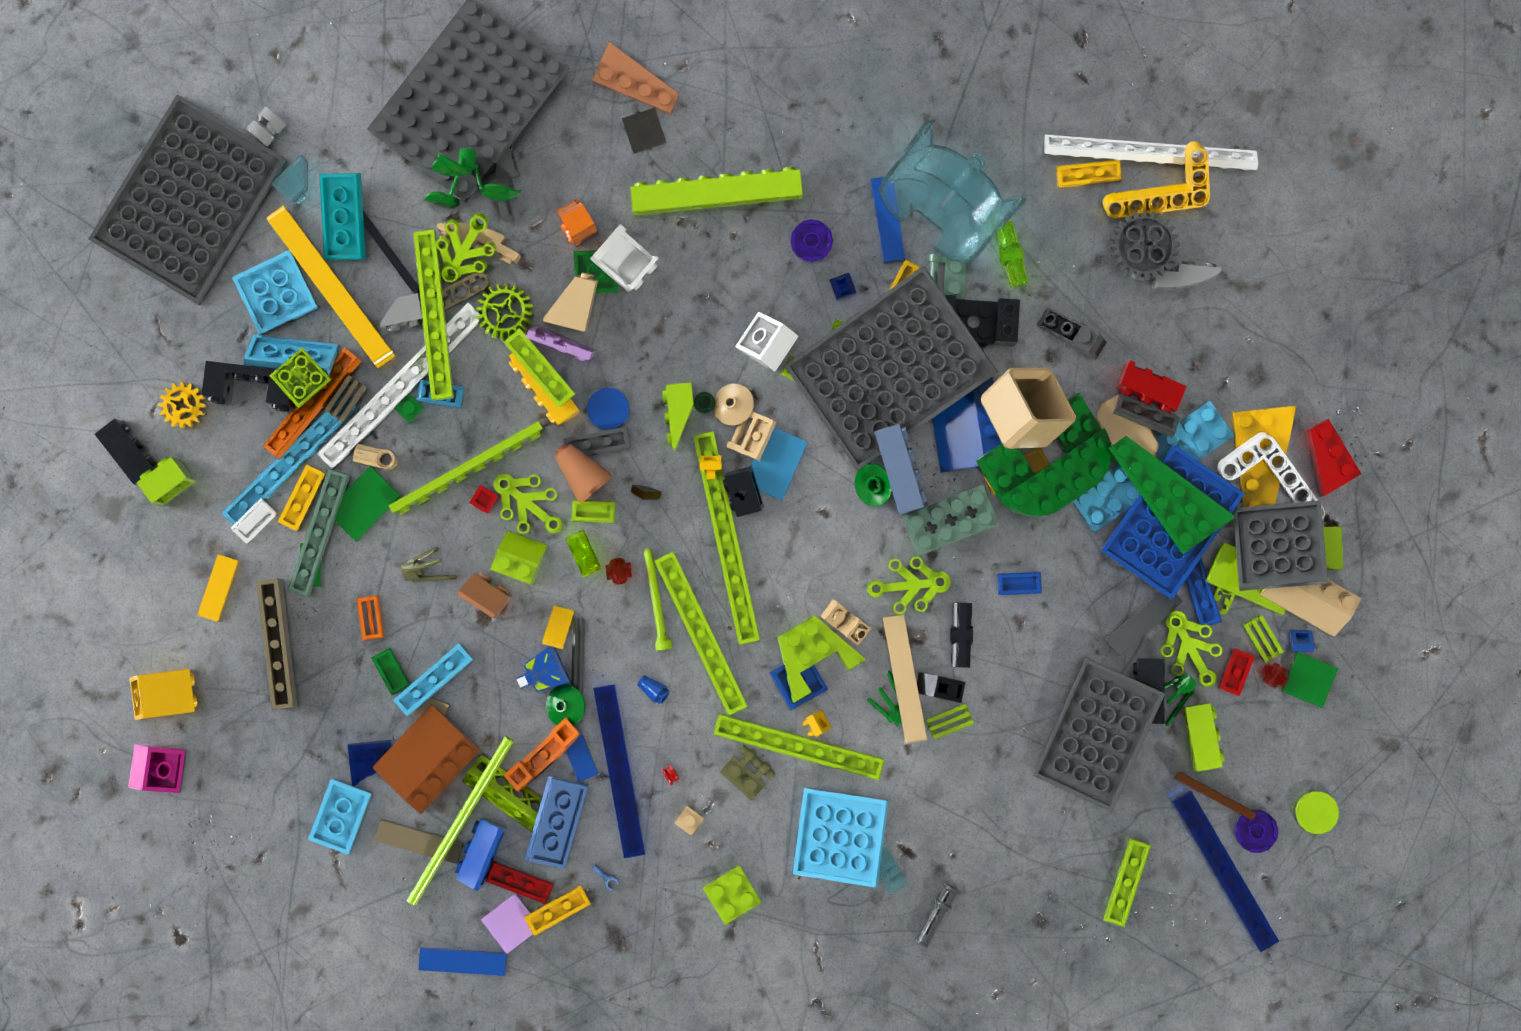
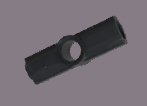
(961, 635)

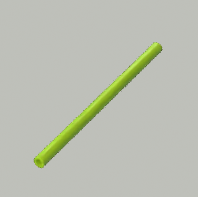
(460, 820)

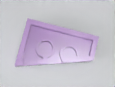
(560, 343)

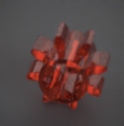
(618, 571)
(1274, 675)

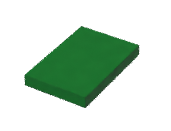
(365, 503)

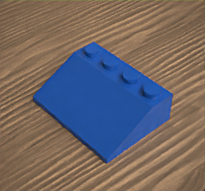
(964, 432)

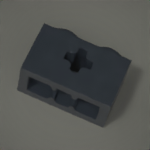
(744, 479)

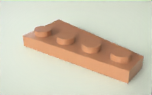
(630, 79)

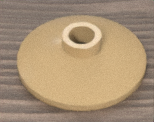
(741, 408)

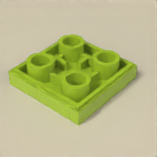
(300, 377)

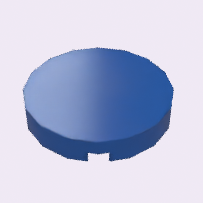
(608, 408)

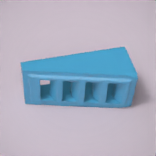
(422, 391)

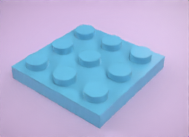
(275, 292)

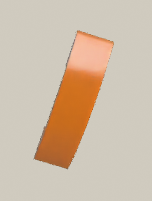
(543, 755)

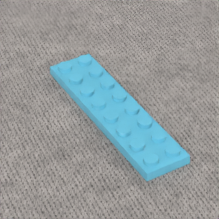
(1114, 494)

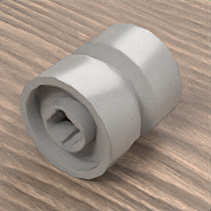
(266, 126)

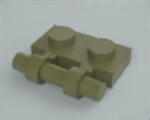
(742, 777)

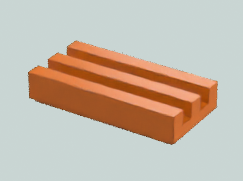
(370, 617)

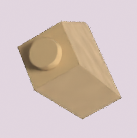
(574, 304)

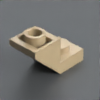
(845, 622)

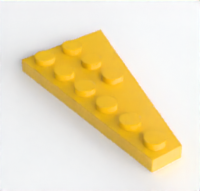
(1259, 482)

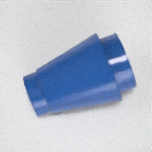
(654, 690)

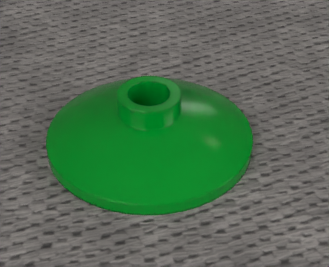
(866, 485)
(573, 704)

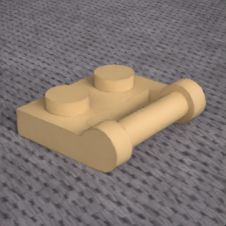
(755, 438)

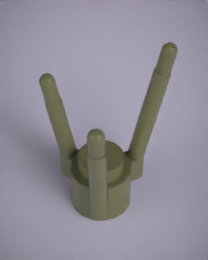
(412, 570)

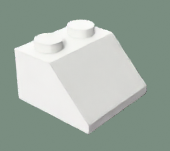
(767, 341)

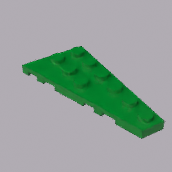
(1176, 503)

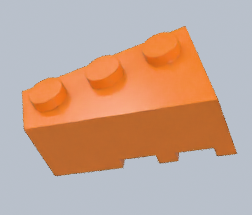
(577, 223)

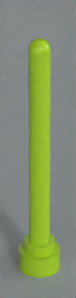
(663, 641)

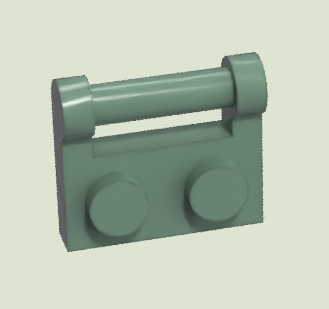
(953, 275)

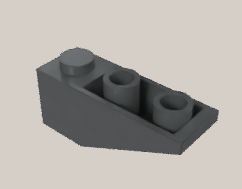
(1072, 333)

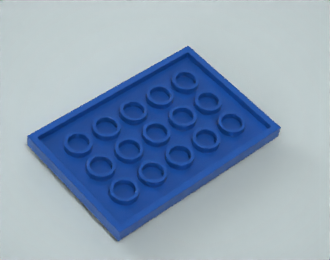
(1143, 544)

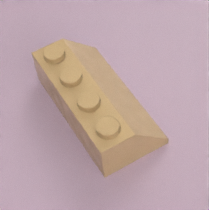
(1321, 605)

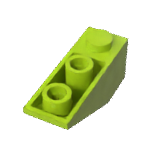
(680, 406)

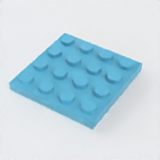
(840, 837)

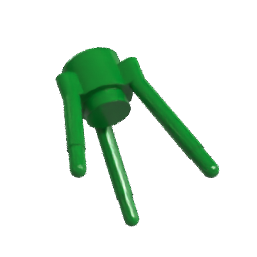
(1185, 685)
(894, 715)

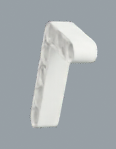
(1267, 454)

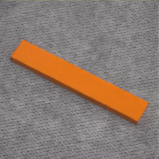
(301, 417)

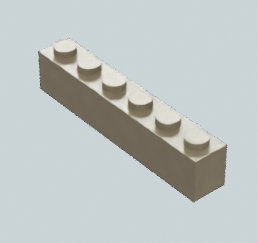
(276, 644)

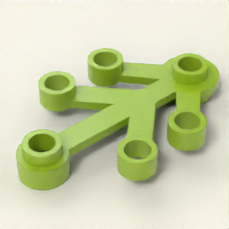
(463, 249)
(524, 501)
(912, 584)
(1190, 646)

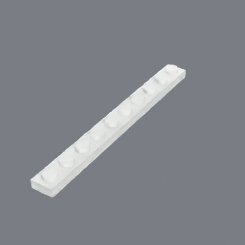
(1146, 151)
(394, 392)

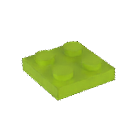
(732, 894)

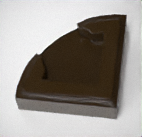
(645, 492)

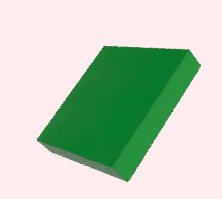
(583, 264)
(1310, 679)

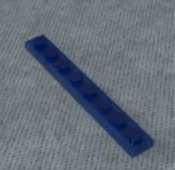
(619, 771)
(1225, 871)

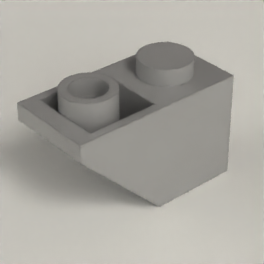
(404, 311)

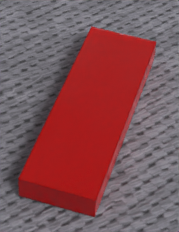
(519, 882)

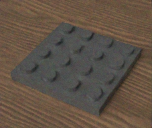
(1280, 545)

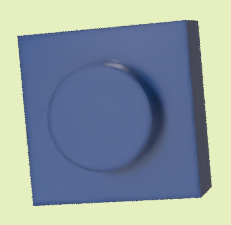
(1302, 640)

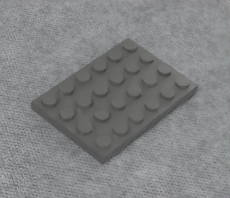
(1099, 734)

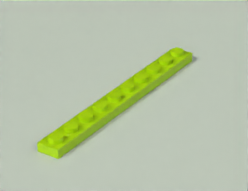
(727, 544)

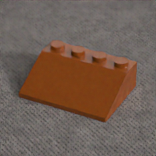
(426, 758)

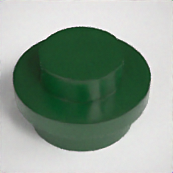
(704, 402)

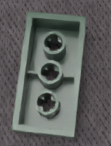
(955, 507)

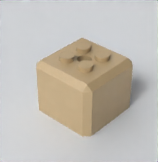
(1027, 408)

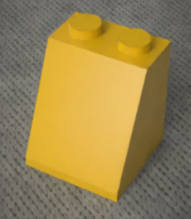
(163, 694)

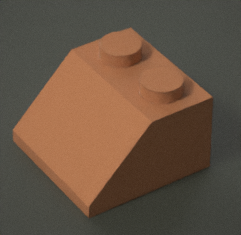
(484, 595)

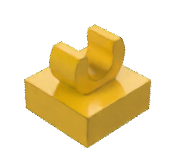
(710, 464)
(818, 723)

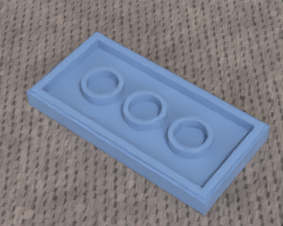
(556, 822)

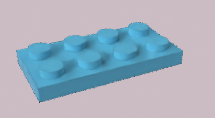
(274, 351)

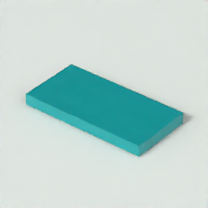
(342, 215)

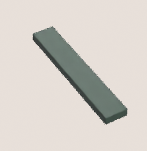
(318, 532)

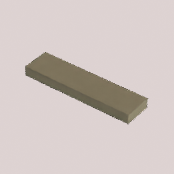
(415, 840)

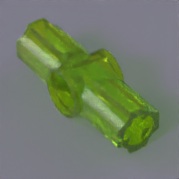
(1011, 255)

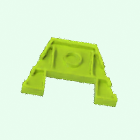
(808, 645)

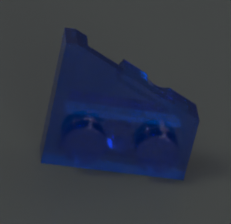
(364, 756)

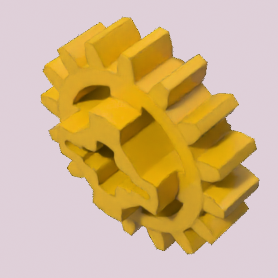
(185, 397)

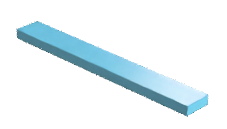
(289, 463)

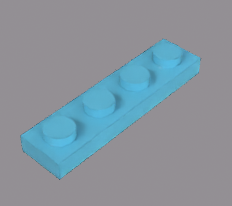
(433, 680)

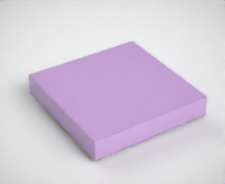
(508, 923)

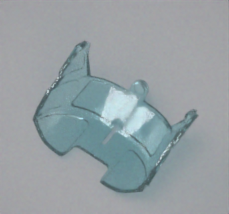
(926, 178)

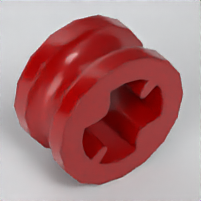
(670, 774)

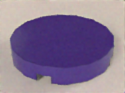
(811, 241)
(1256, 834)

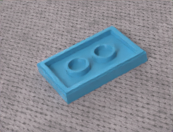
(778, 463)

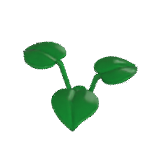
(465, 165)

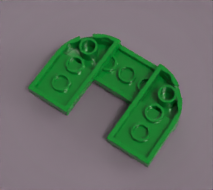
(1060, 481)

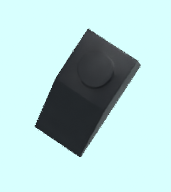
(940, 687)

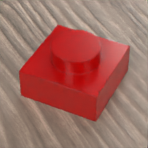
(484, 499)

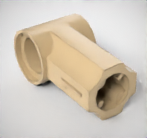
(373, 457)

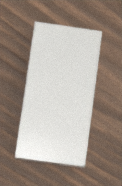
(254, 520)

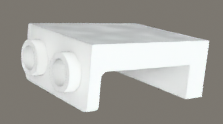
(624, 259)

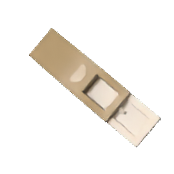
(488, 235)

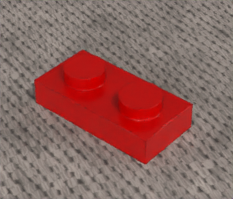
(1236, 672)

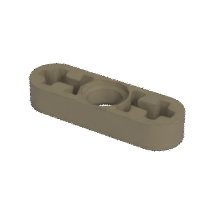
(477, 290)

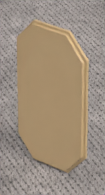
(1118, 427)

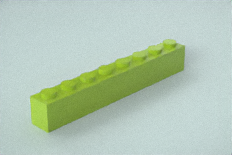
(716, 192)

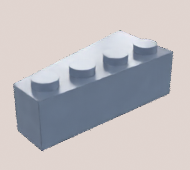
(901, 469)

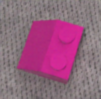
(156, 768)

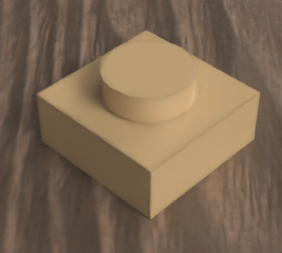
(689, 820)

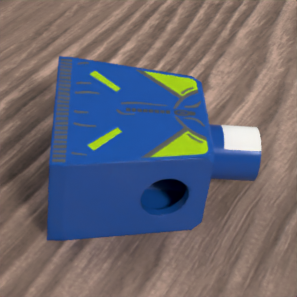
(544, 671)

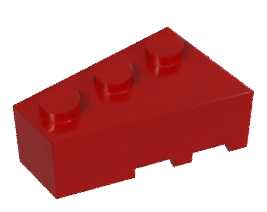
(1150, 387)
(1330, 458)

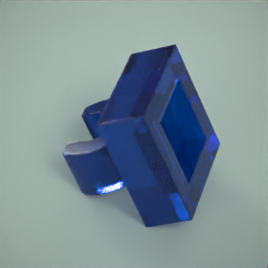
(842, 286)

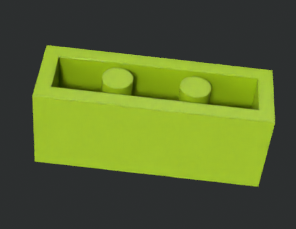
(1203, 737)

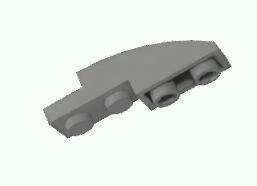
(1185, 276)

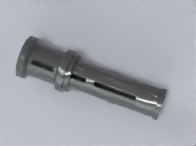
(945, 906)

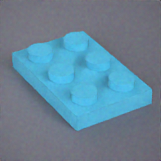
(340, 816)

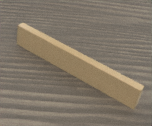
(904, 679)

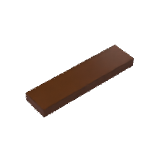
(1216, 796)

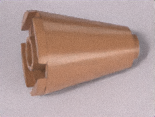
(581, 471)

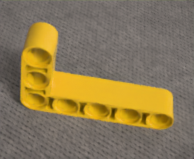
(1167, 193)

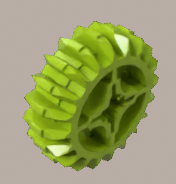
(508, 302)

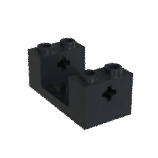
(997, 319)
(220, 378)

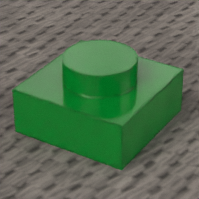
(409, 408)

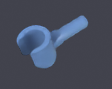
(605, 877)

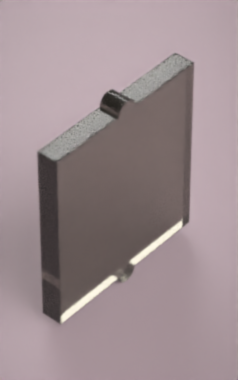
(644, 130)

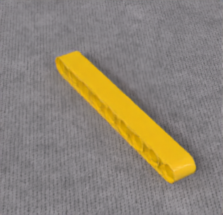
(330, 286)

